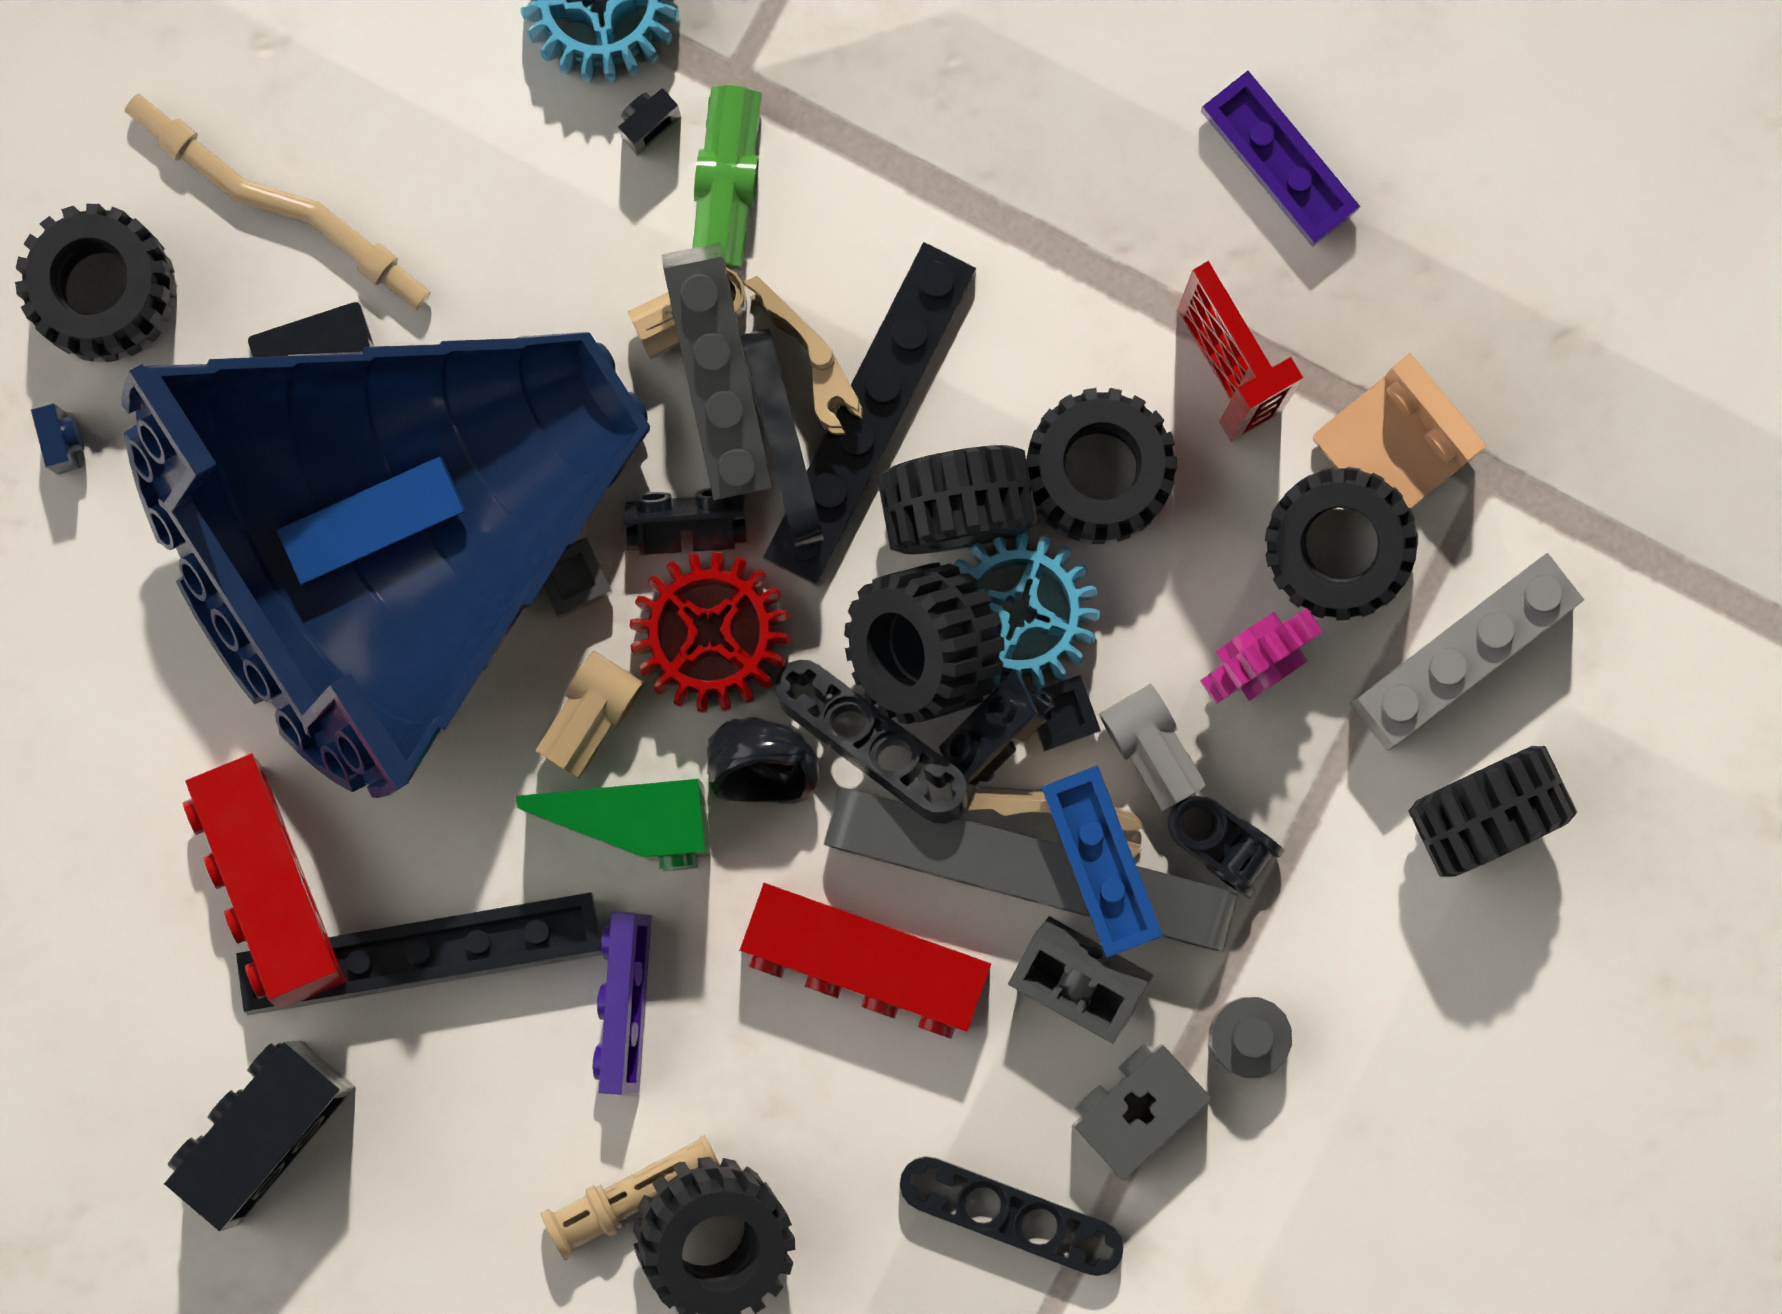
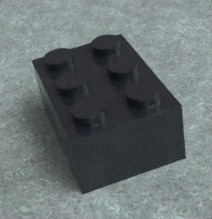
(257, 1133)

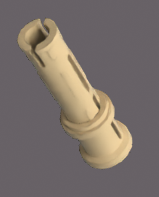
(606, 1208)

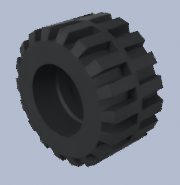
(61, 249)
(1110, 415)
(957, 499)
(1341, 596)
(924, 642)
(1492, 811)
(686, 1202)

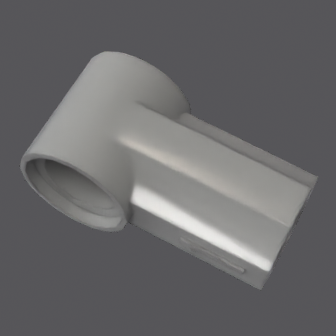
(1147, 736)

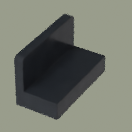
(330, 331)

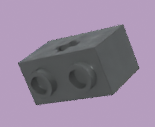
(1079, 981)
(1175, 1101)

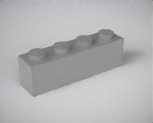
(1467, 651)

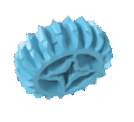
(607, 51)
(1068, 630)

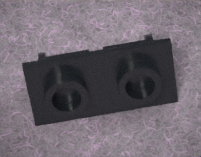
(663, 518)
(987, 733)

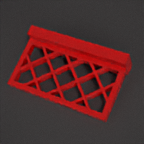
(1234, 355)

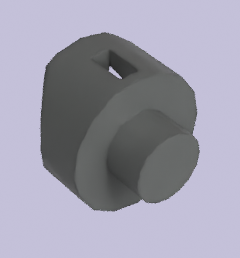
(1250, 1037)

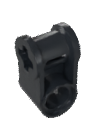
(1226, 844)

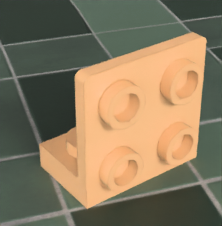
(1402, 433)

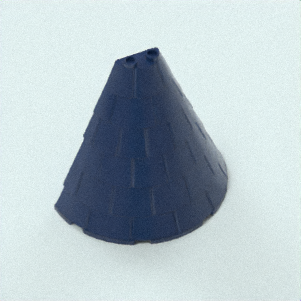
(393, 642)

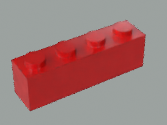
(264, 883)
(866, 958)

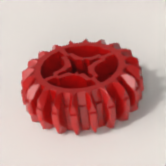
(672, 598)

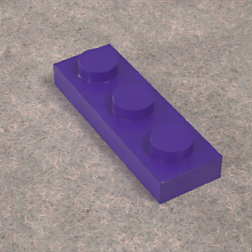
(1280, 158)
(622, 1003)

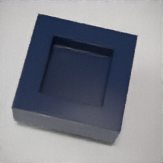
(58, 438)

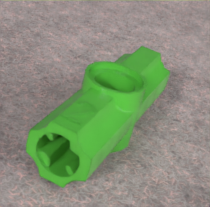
(727, 171)

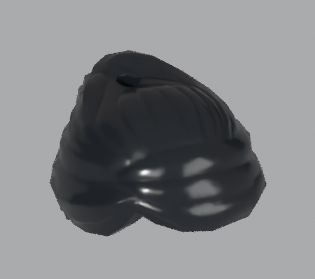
(761, 763)

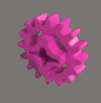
(1261, 656)

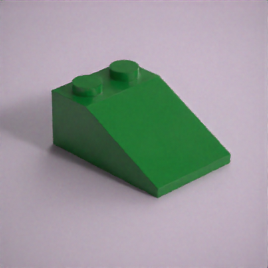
(648, 820)

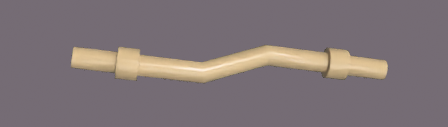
(181, 142)

